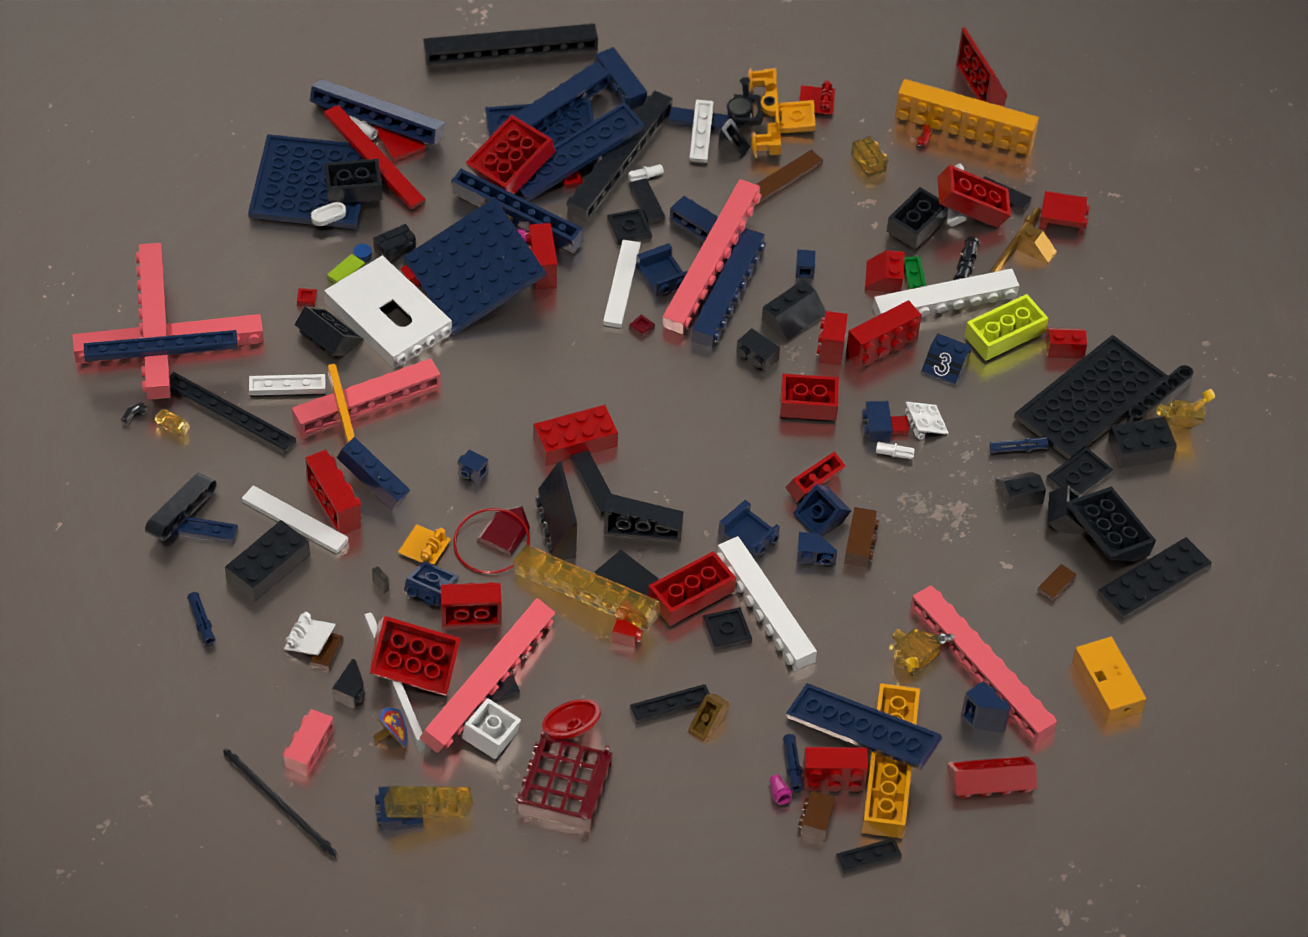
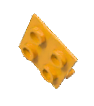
(425, 544)

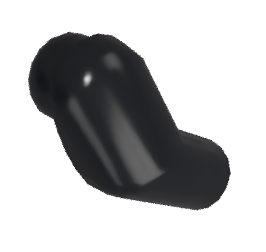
(132, 410)

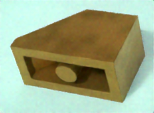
(1035, 244)
(709, 715)

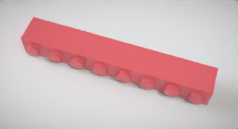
(368, 396)

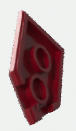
(504, 530)

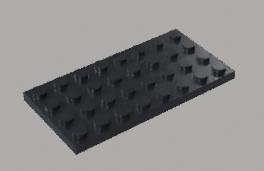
(1090, 397)

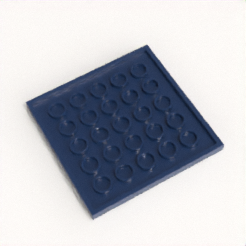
(293, 180)
(475, 265)

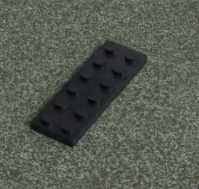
(1154, 578)

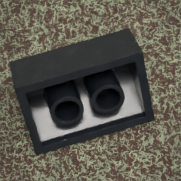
(793, 311)
(327, 331)

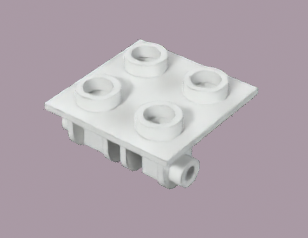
(924, 419)
(308, 635)

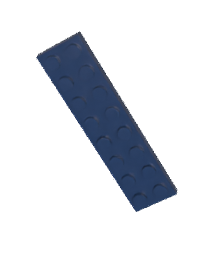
(583, 148)
(864, 726)

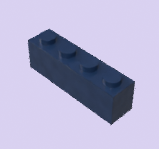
(622, 79)
(693, 217)
(373, 473)

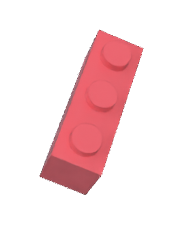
(308, 742)

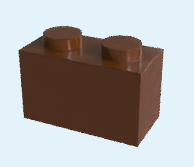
(817, 815)

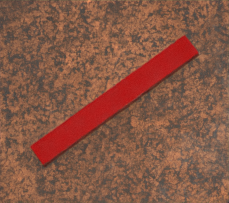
(368, 150)

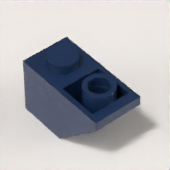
(815, 549)

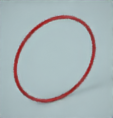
(477, 512)

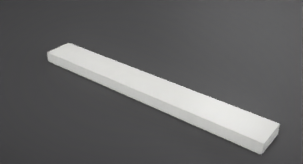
(399, 693)

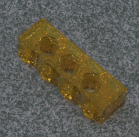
(428, 801)

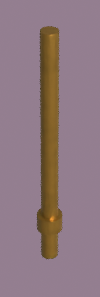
(1031, 220)

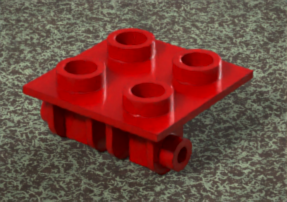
(822, 97)

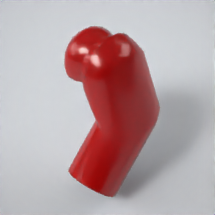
(923, 141)

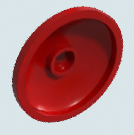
(571, 719)

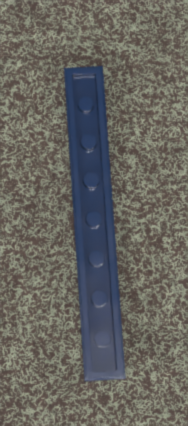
(160, 345)

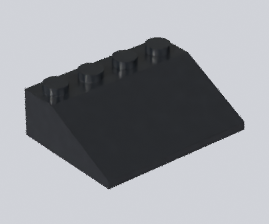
(557, 514)
(1112, 525)

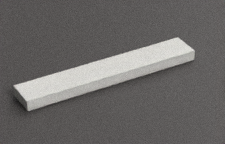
(621, 284)
(295, 519)

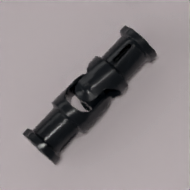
(967, 258)

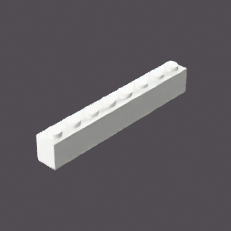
(953, 294)
(767, 605)

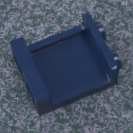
(660, 269)
(749, 528)

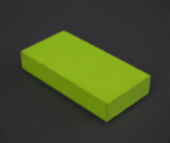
(345, 268)

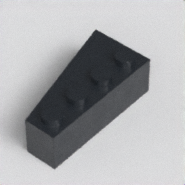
(641, 519)

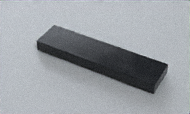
(591, 479)
(668, 704)

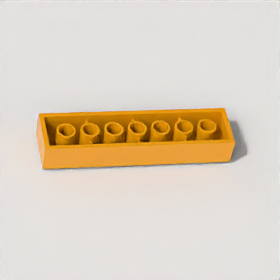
(966, 117)
(888, 778)

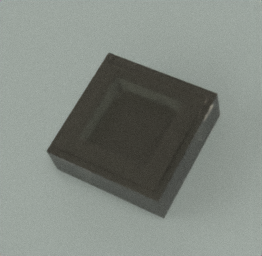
(380, 579)

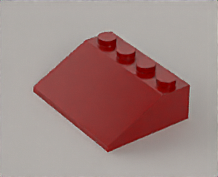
(978, 72)
(511, 155)
(414, 655)

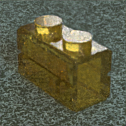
(869, 156)

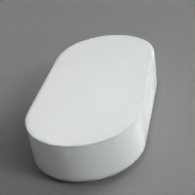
(328, 214)

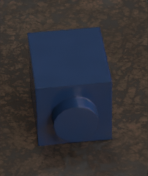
(805, 264)

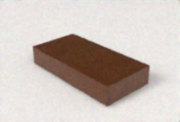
(1057, 582)
(328, 652)

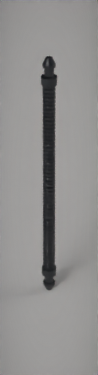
(324, 844)

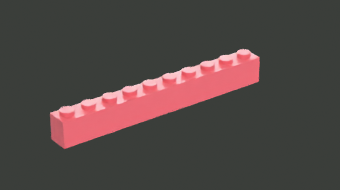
(711, 256)
(154, 318)
(248, 332)
(984, 664)
(487, 675)

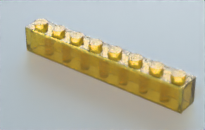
(587, 587)

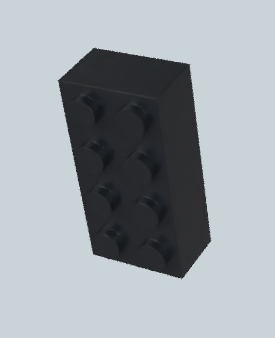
(267, 560)

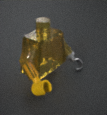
(1186, 413)
(917, 648)

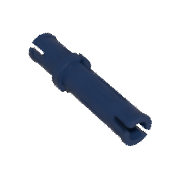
(1041, 443)
(203, 624)
(794, 769)

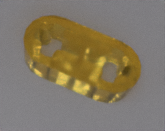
(172, 422)

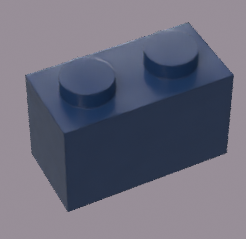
(878, 421)

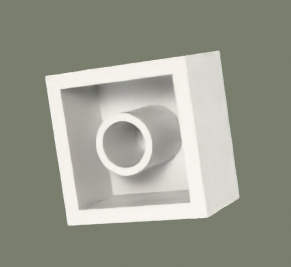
(491, 728)

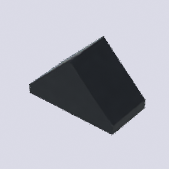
(732, 139)

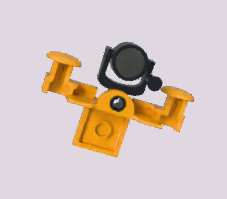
(794, 115)

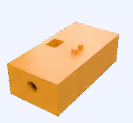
(1109, 679)

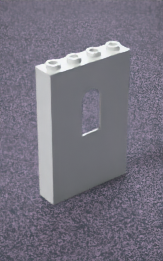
(373, 286)

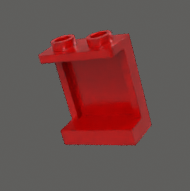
(1064, 210)

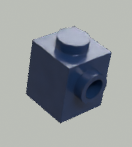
(473, 466)

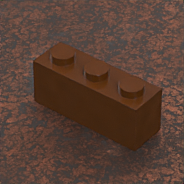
(861, 537)

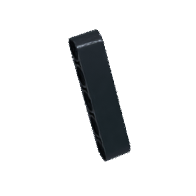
(1162, 394)
(180, 506)

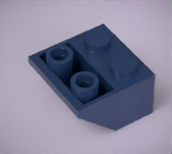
(985, 709)

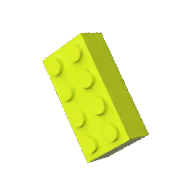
(1006, 327)

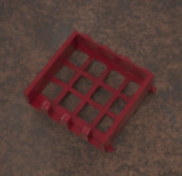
(594, 786)

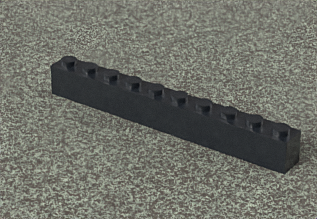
(510, 44)
(617, 160)

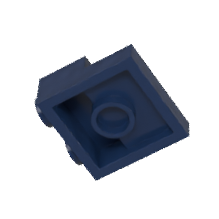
(427, 581)
(393, 823)

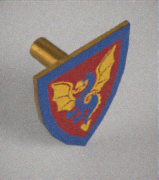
(393, 724)

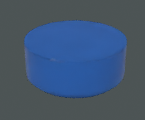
(362, 251)

